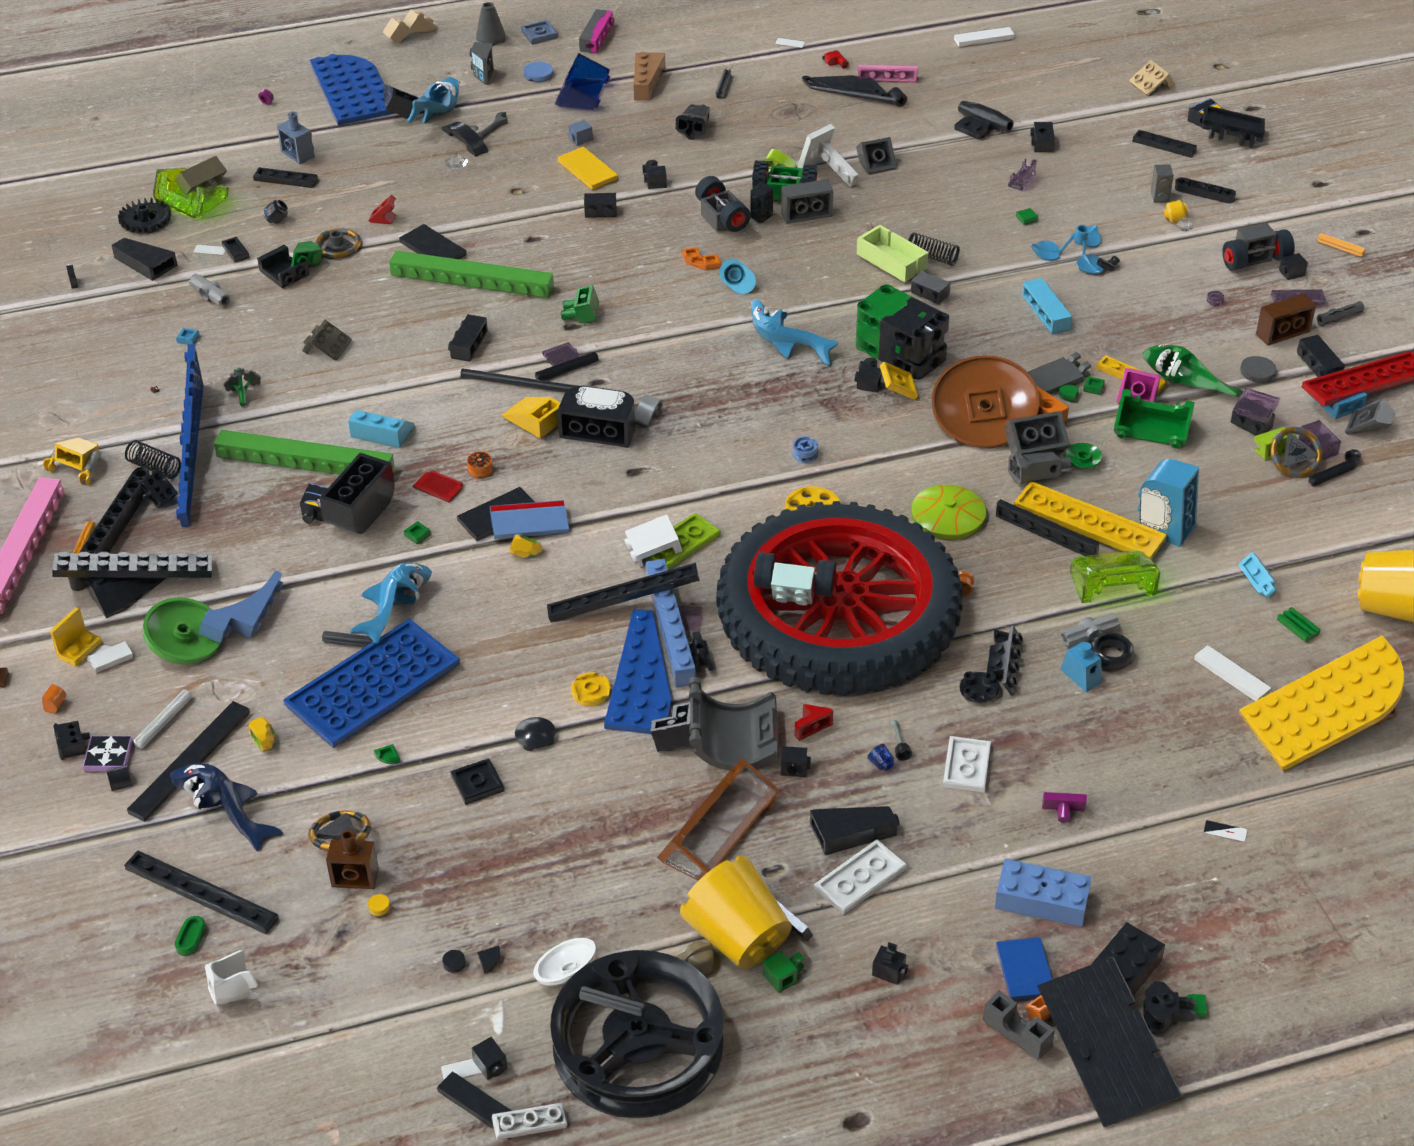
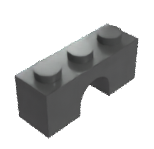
(1003, 1016)

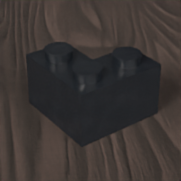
(674, 730)

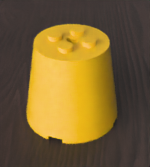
(1388, 584)
(737, 913)

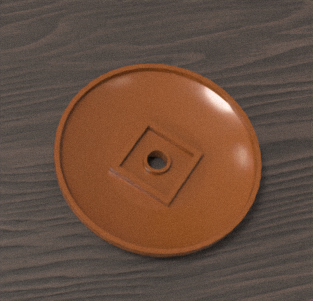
(979, 381)

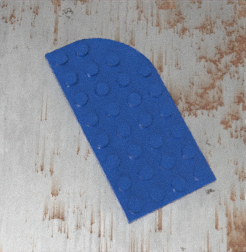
(350, 87)

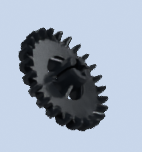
(147, 215)

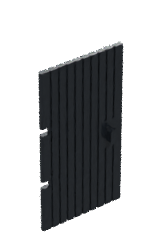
(1108, 1042)

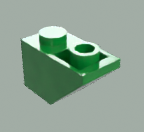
(307, 252)

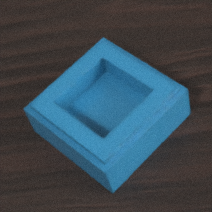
(187, 336)

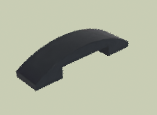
(468, 136)

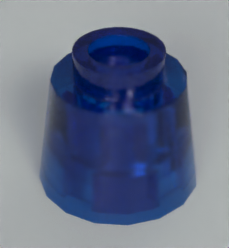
(881, 757)

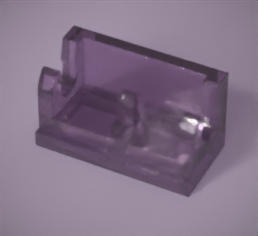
(1023, 176)

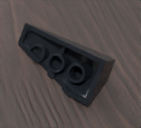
(115, 594)

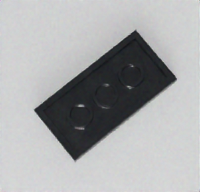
(429, 242)
(478, 520)

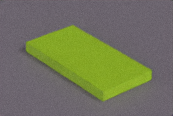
(693, 535)

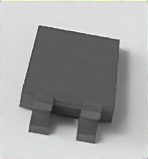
(1059, 373)

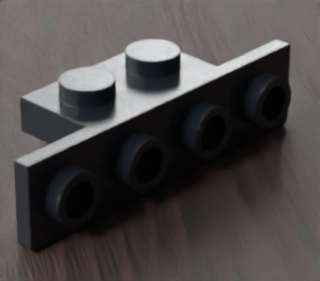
(1005, 659)

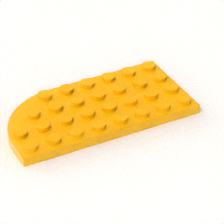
(1328, 703)

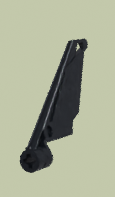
(857, 87)

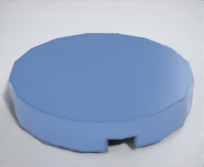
(538, 71)

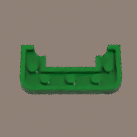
(1153, 420)

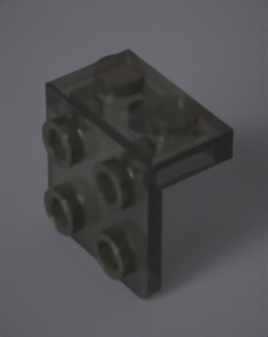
(328, 340)

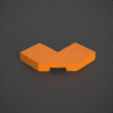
(693, 257)

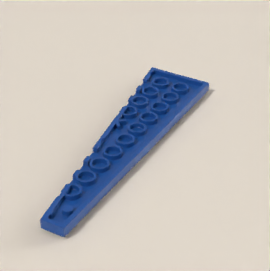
(190, 431)

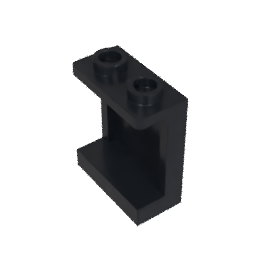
(277, 267)

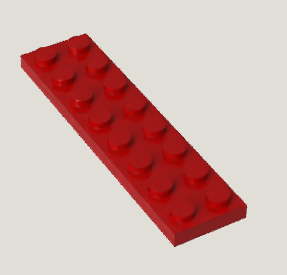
(1362, 378)

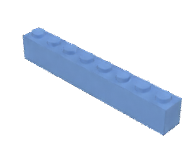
(672, 629)

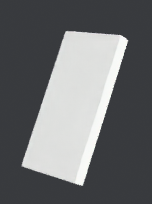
(860, 877)

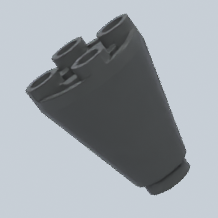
(489, 25)

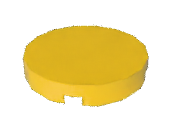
(591, 689)

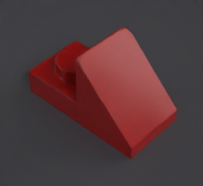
(383, 213)
(814, 720)

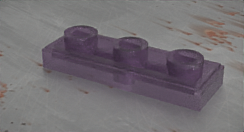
(1315, 295)

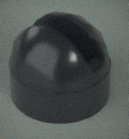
(1353, 454)

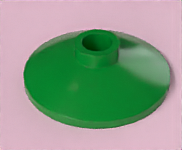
(1083, 455)

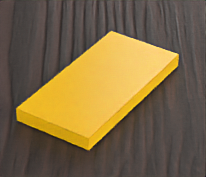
(587, 168)

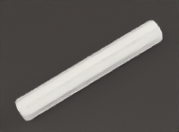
(162, 719)

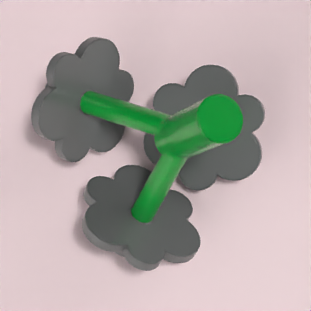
(236, 380)

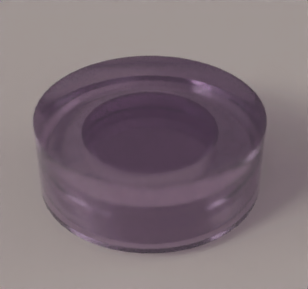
(1215, 298)

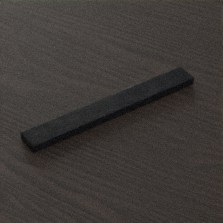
(623, 592)
(193, 754)
(201, 892)

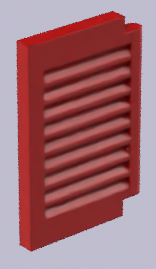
(439, 486)

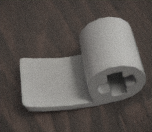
(646, 408)

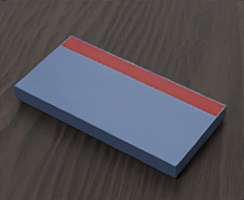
(529, 519)

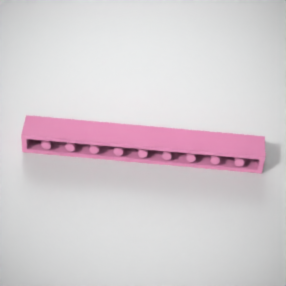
(26, 534)

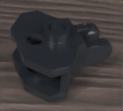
(1165, 1007)

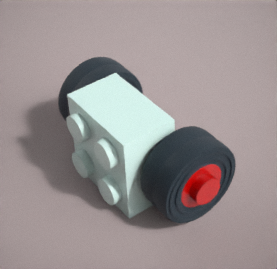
(794, 581)

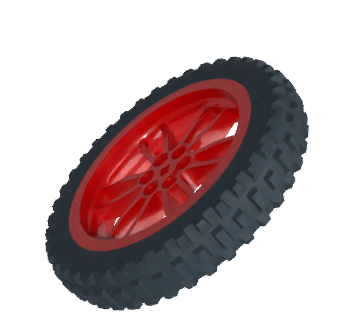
(843, 663)

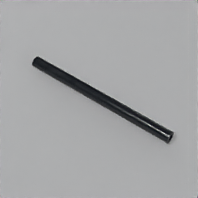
(514, 380)

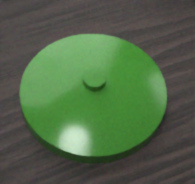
(173, 631)

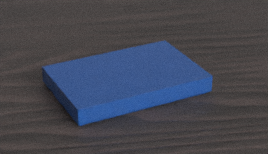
(1023, 967)

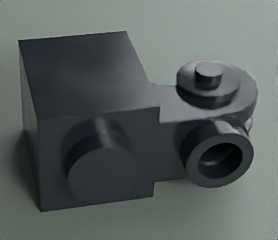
(654, 175)
(868, 376)

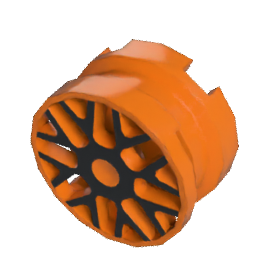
(481, 465)

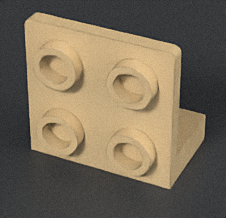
(1150, 77)

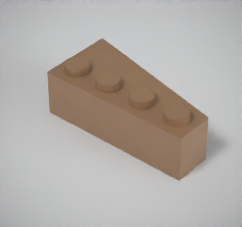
(646, 73)

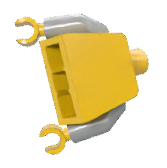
(77, 454)

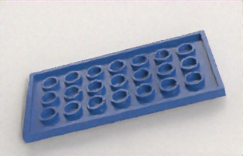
(371, 682)

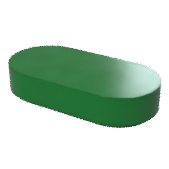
(190, 935)

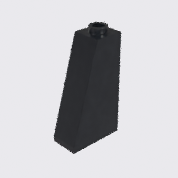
(144, 258)
(851, 827)

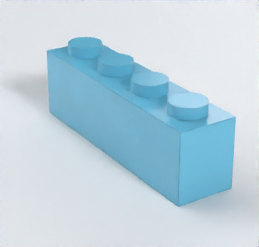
(1047, 305)

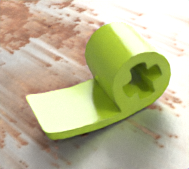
(776, 156)

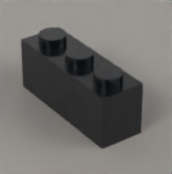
(468, 337)
(1319, 356)

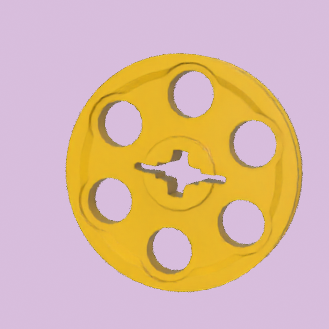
(816, 495)

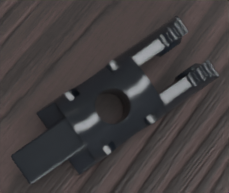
(700, 652)

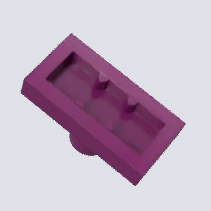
(1064, 804)

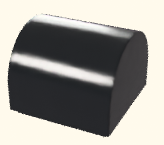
(119, 777)

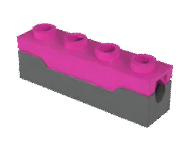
(596, 31)

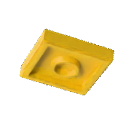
(898, 380)

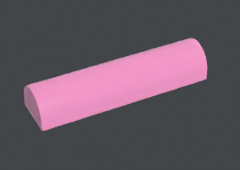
(888, 73)

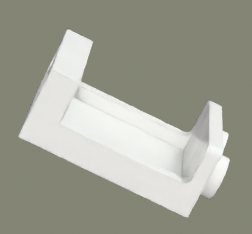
(651, 539)

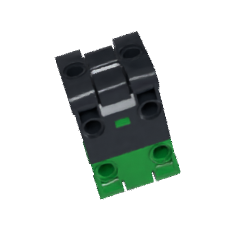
(901, 331)

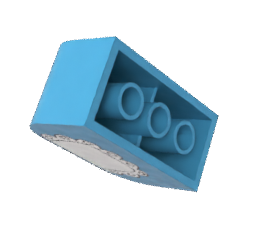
(1170, 500)

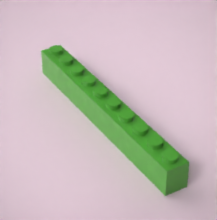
(471, 274)
(289, 452)

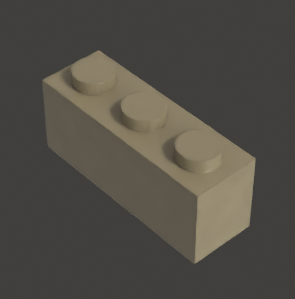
(201, 175)

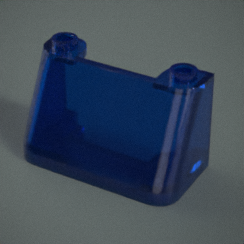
(583, 84)

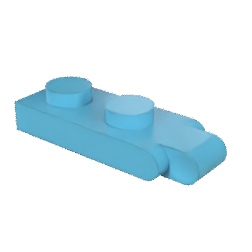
(1258, 575)

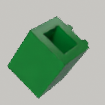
(782, 971)

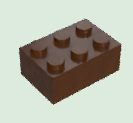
(1285, 319)

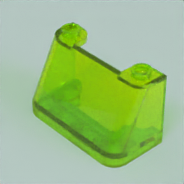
(193, 204)
(1114, 569)

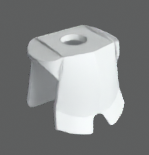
(229, 979)

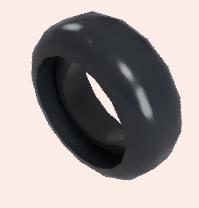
(1116, 640)

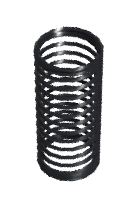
(951, 262)
(140, 450)

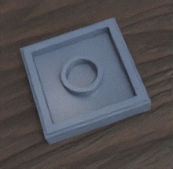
(539, 31)

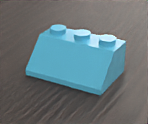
(379, 428)

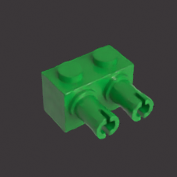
(583, 306)

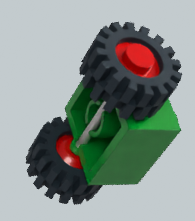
(782, 176)

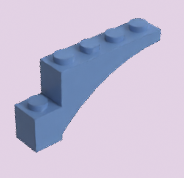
(242, 616)

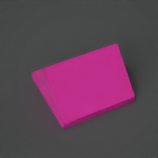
(1140, 383)

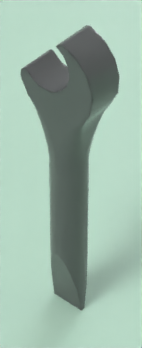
(500, 119)

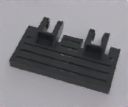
(1234, 123)

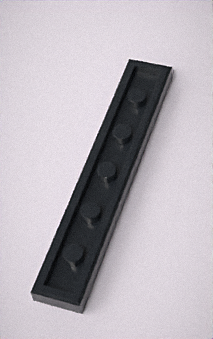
(1046, 529)

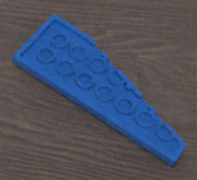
(641, 679)

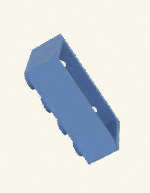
(1043, 892)

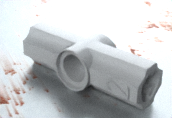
(210, 290)
(1089, 629)

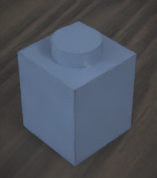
(580, 132)

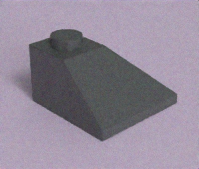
(1371, 418)

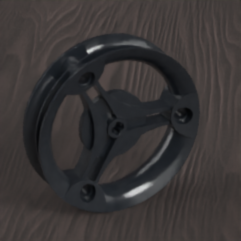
(638, 1038)

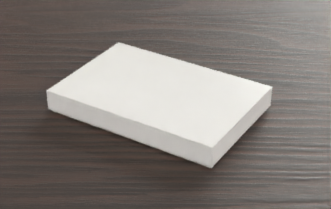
(966, 764)

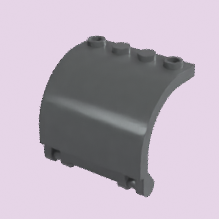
(730, 732)

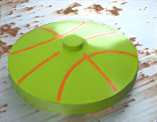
(949, 512)

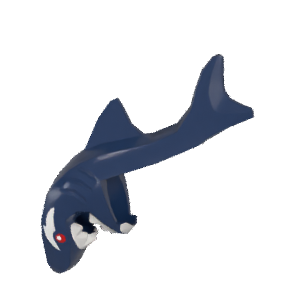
(220, 790)

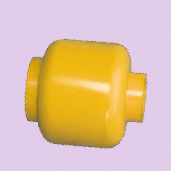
(1175, 211)

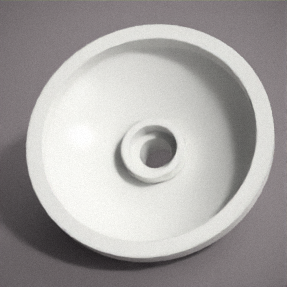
(564, 961)

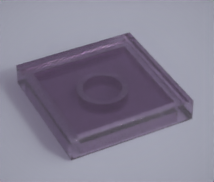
(1256, 405)

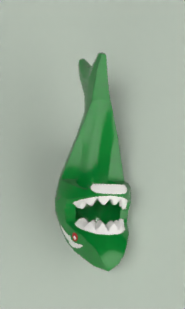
(1183, 367)

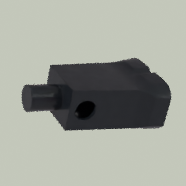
(693, 121)

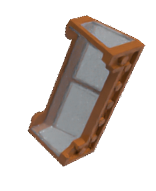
(720, 821)

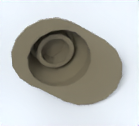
(701, 957)

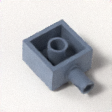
(295, 139)

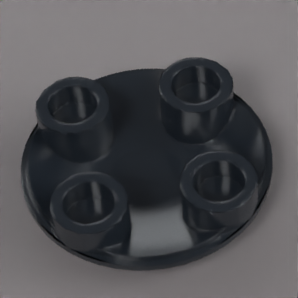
(979, 686)
(535, 733)

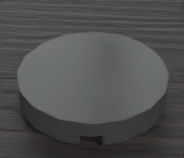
(1258, 369)

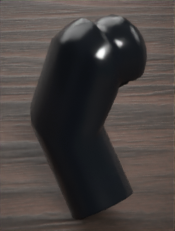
(1109, 264)

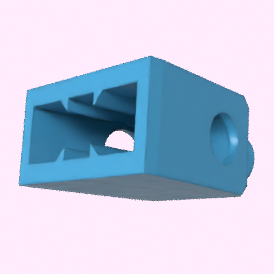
(1082, 666)

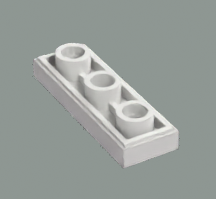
(516, 1124)

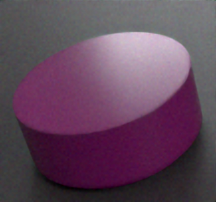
(266, 96)

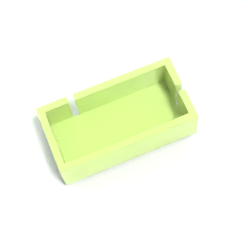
(895, 255)

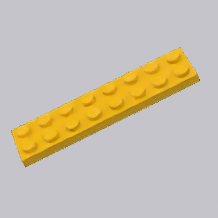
(1090, 520)

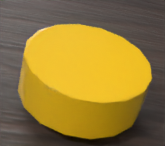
(378, 905)

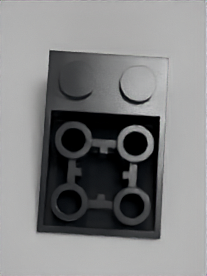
(398, 101)

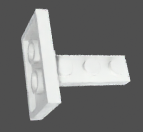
(818, 148)

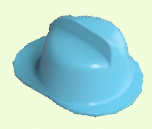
(737, 276)

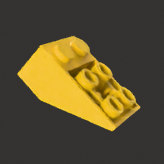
(534, 415)

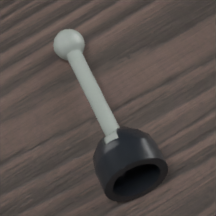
(901, 747)

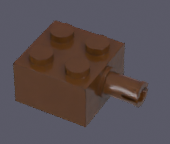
(352, 862)

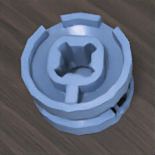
(805, 448)

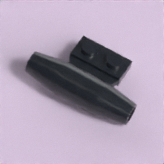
(980, 119)

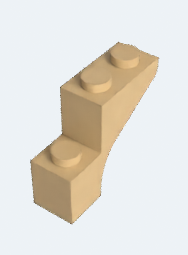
(413, 22)

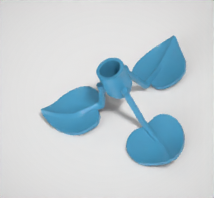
(1083, 235)

